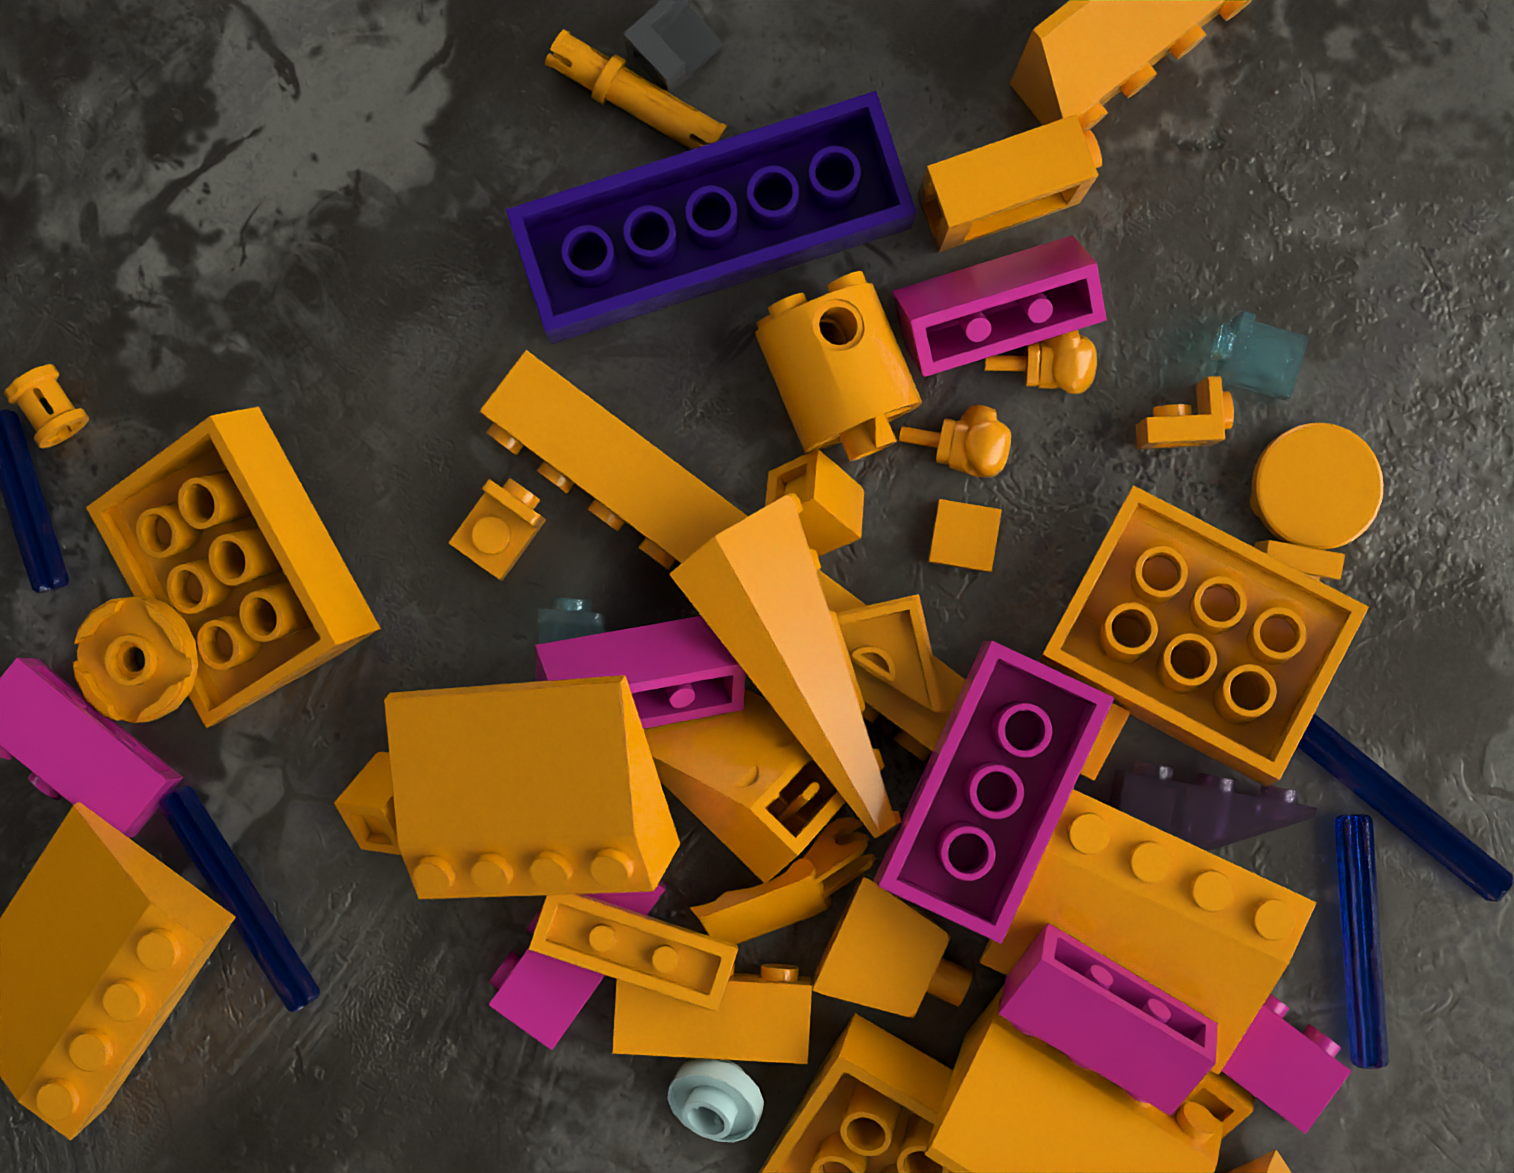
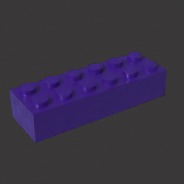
(712, 217)

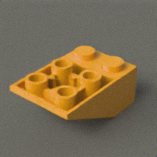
(747, 782)

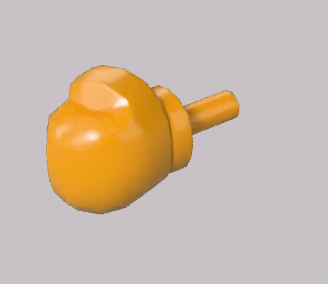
(1053, 363)
(971, 445)

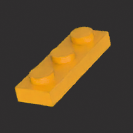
(635, 948)

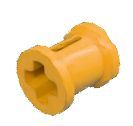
(39, 384)

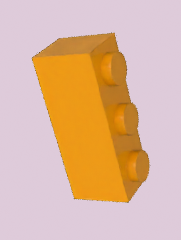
(757, 1020)

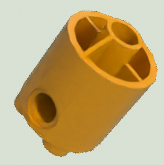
(844, 385)

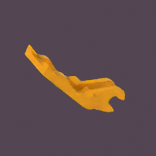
(795, 894)

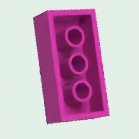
(993, 790)

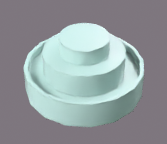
(716, 1099)

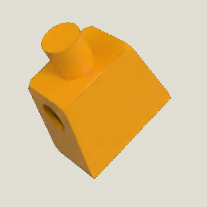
(888, 955)

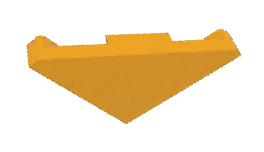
(894, 646)

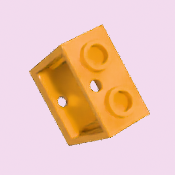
(1009, 182)

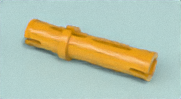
(615, 83)

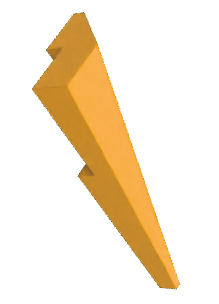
(770, 612)

